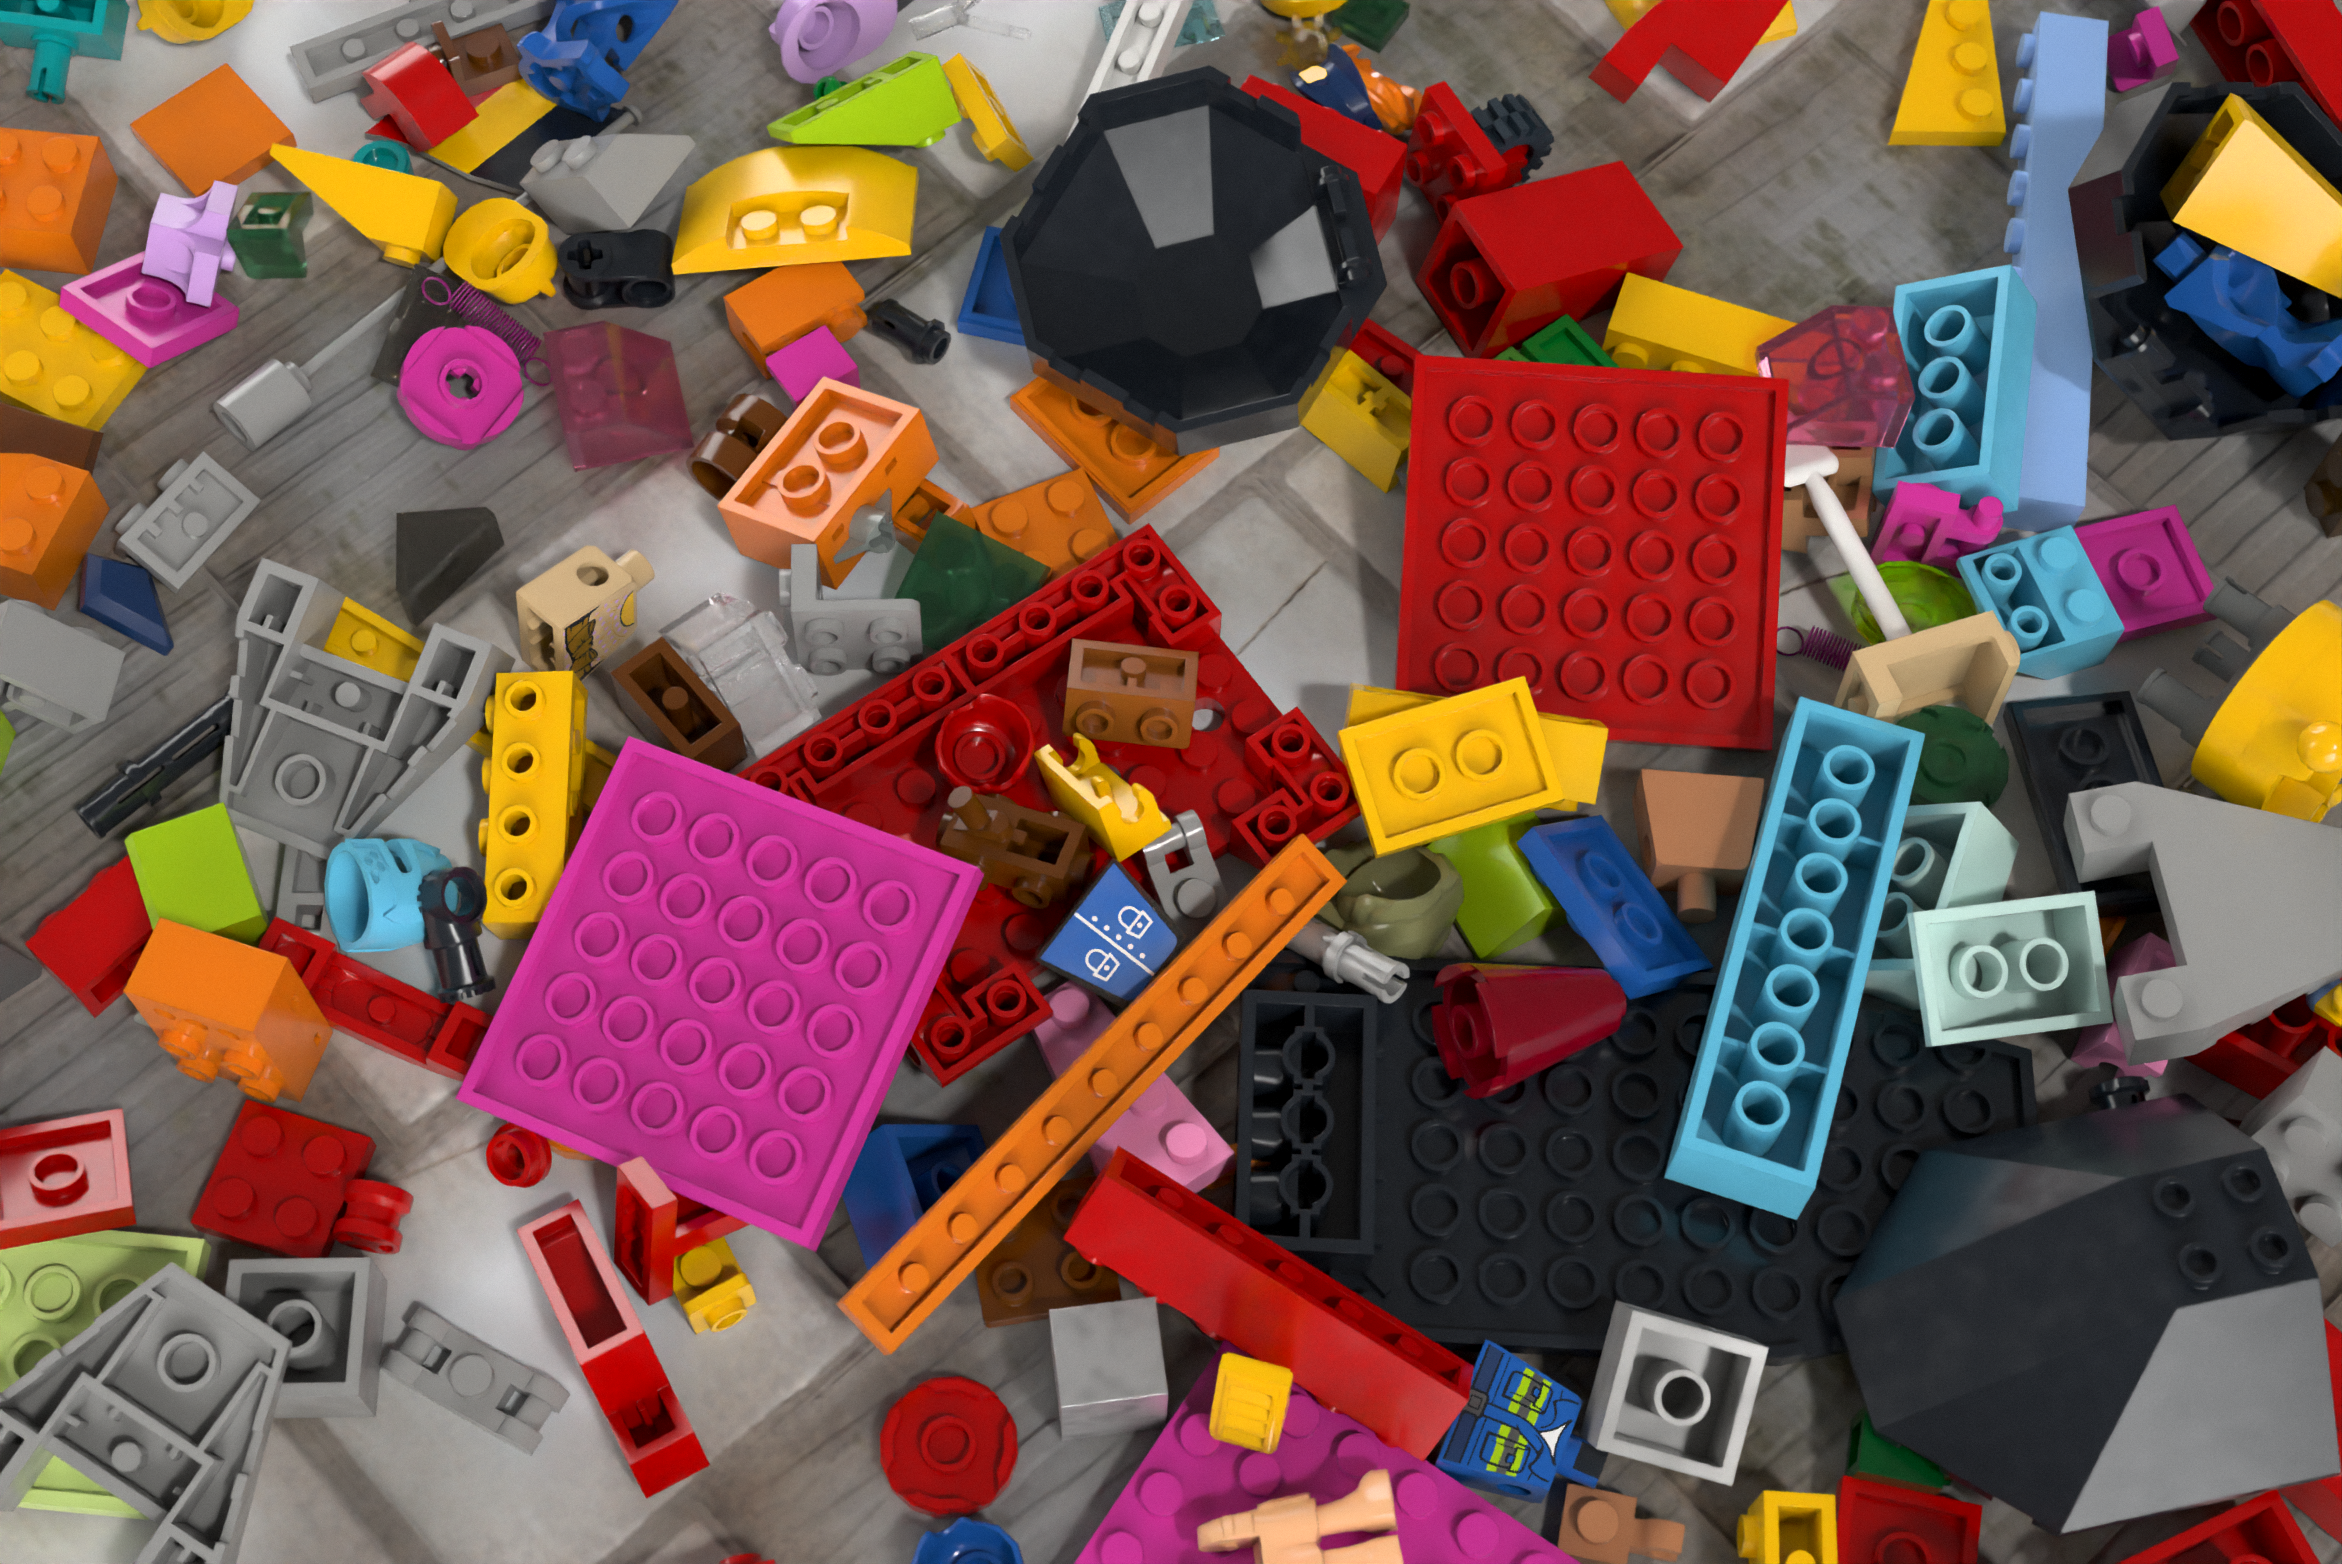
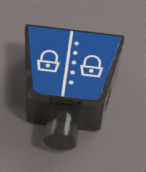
(1111, 937)

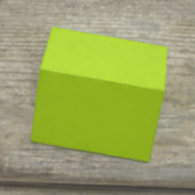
(199, 875)
(1502, 896)

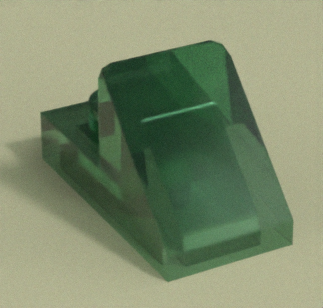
(270, 234)

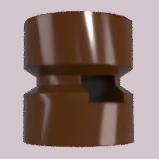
(740, 437)

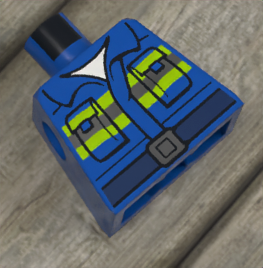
(1517, 1432)

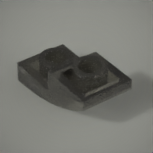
(414, 319)

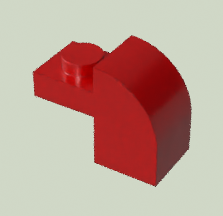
(417, 96)

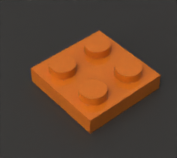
(1050, 522)

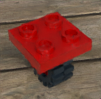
(1476, 153)

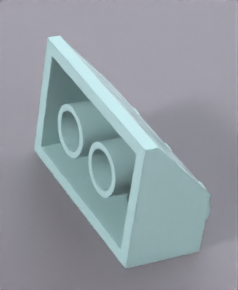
(1943, 861)

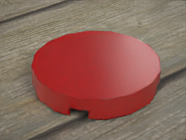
(949, 1447)

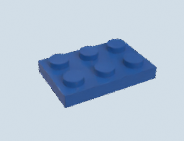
(1613, 905)

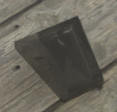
(440, 553)

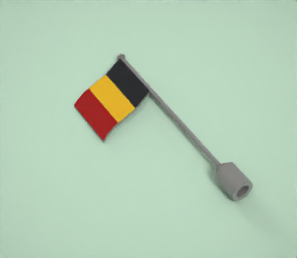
(488, 150)

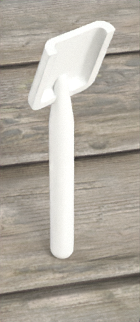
(1809, 465)

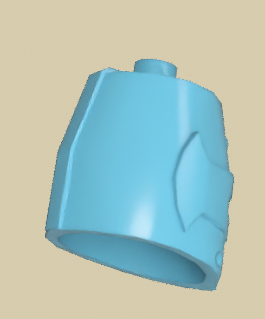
(375, 892)

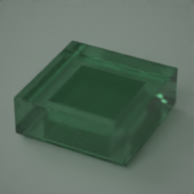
(1371, 21)

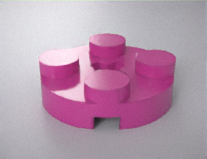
(462, 420)

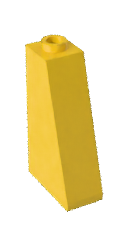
(2259, 198)

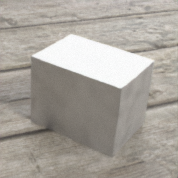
(1108, 1368)

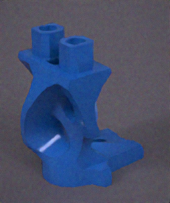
(573, 68)
(2245, 312)

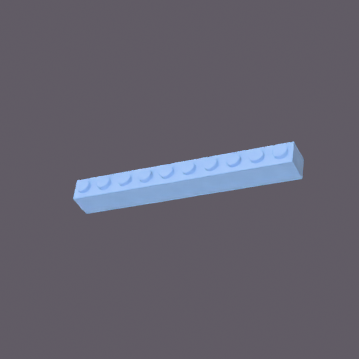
(2060, 122)

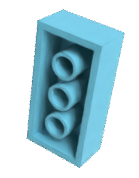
(1970, 375)

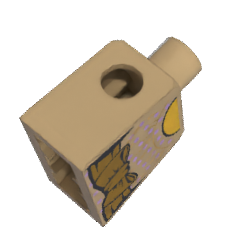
(580, 610)

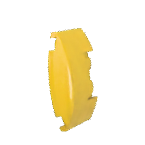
(797, 209)

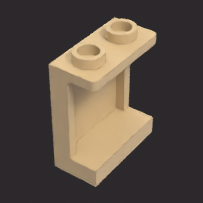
(1937, 666)

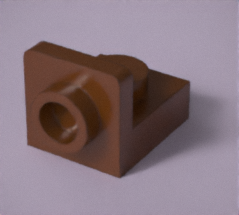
(477, 59)

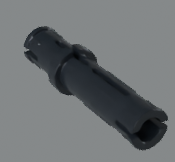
(103, 811)

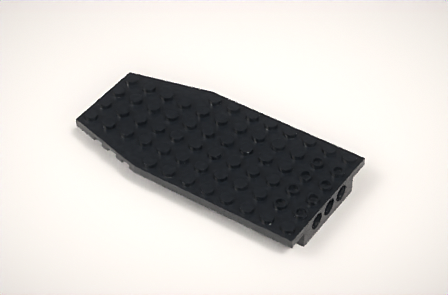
(1552, 1196)

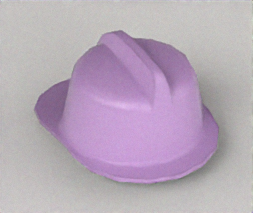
(829, 34)

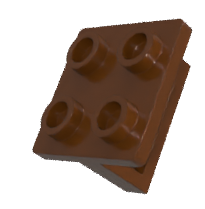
(1039, 1269)

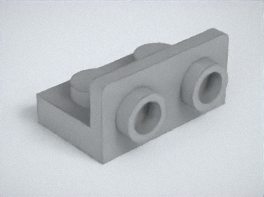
(187, 522)

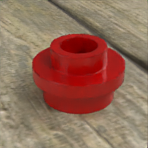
(518, 1156)

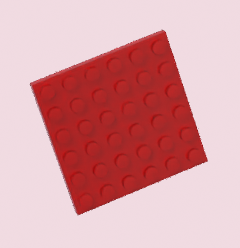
(1597, 542)

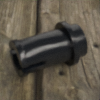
(922, 337)

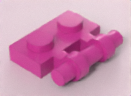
(1931, 529)

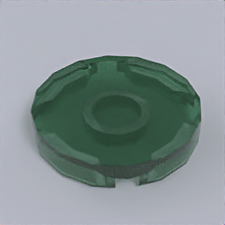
(1957, 758)

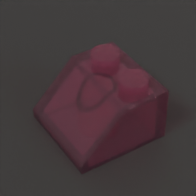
(1843, 377)
(616, 394)

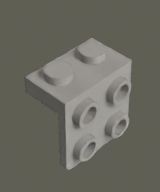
(845, 633)

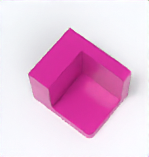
(807, 360)

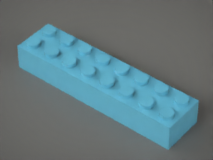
(1796, 960)

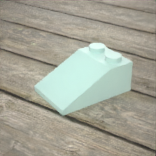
(2010, 968)

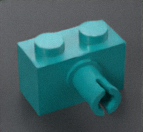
(59, 32)

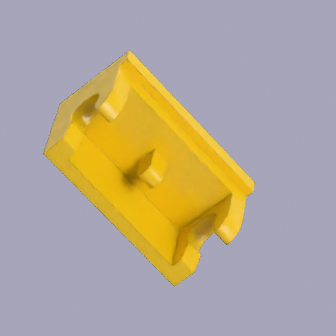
(1363, 420)
(1115, 814)

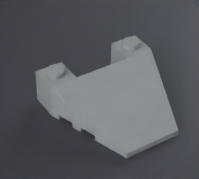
(326, 742)
(2243, 903)
(160, 1409)

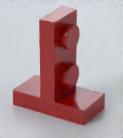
(657, 1227)

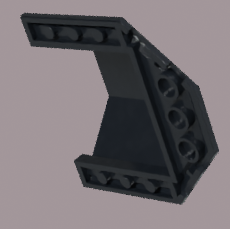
(2096, 1319)

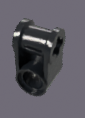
(622, 272)

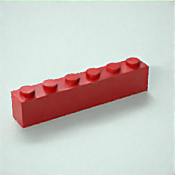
(1270, 1304)

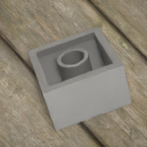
(602, 179)

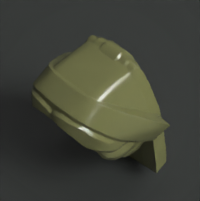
(1395, 901)

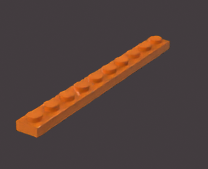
(1089, 1097)

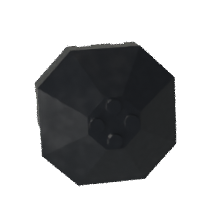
(2120, 225)
(1192, 262)

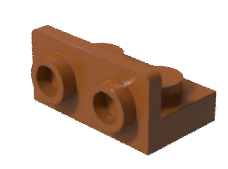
(1131, 693)

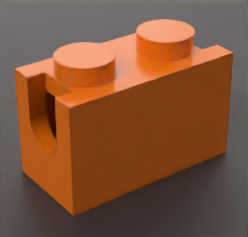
(792, 304)

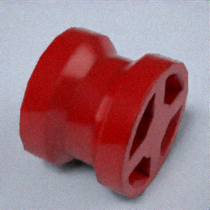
(373, 1216)

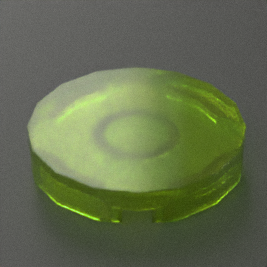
(1922, 595)

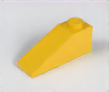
(391, 208)

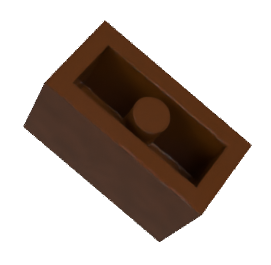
(678, 708)

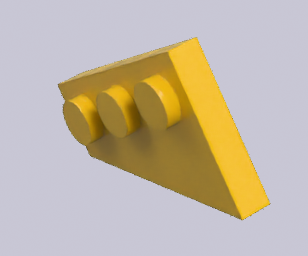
(1952, 80)

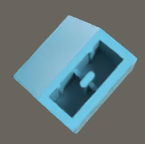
(2046, 600)

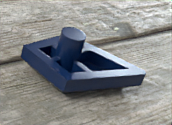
(124, 600)

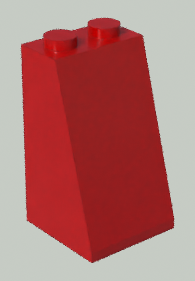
(1542, 252)

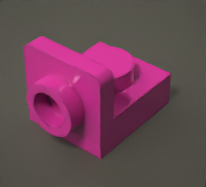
(2141, 52)

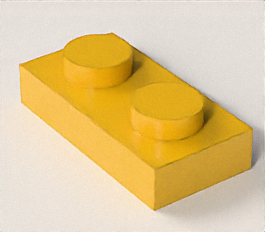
(977, 100)

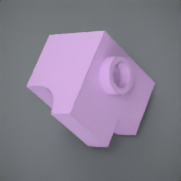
(191, 242)

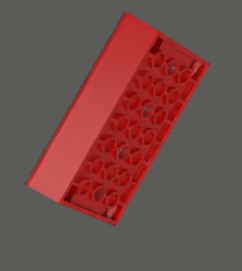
(1248, 780)

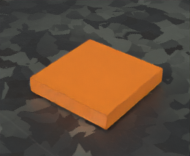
(212, 132)

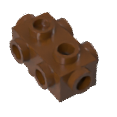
(1017, 846)

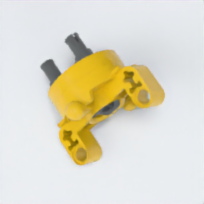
(2278, 720)

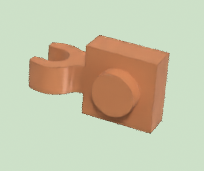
(1603, 1530)

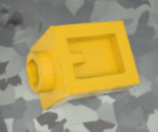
(712, 1287)

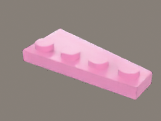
(1159, 1125)

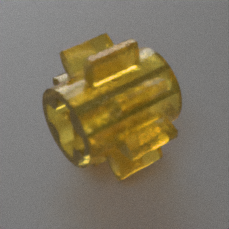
(1300, 33)

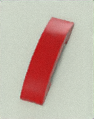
(381, 1007)

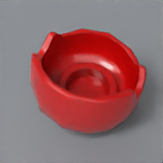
(985, 745)

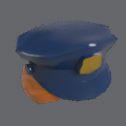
(1358, 91)

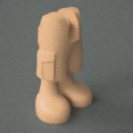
(1293, 1526)

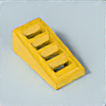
(1250, 1403)

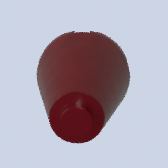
(1519, 1020)

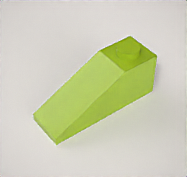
(889, 106)

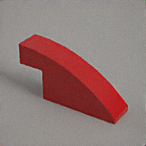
(1691, 40)
(612, 1349)

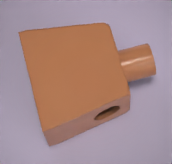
(1696, 835)

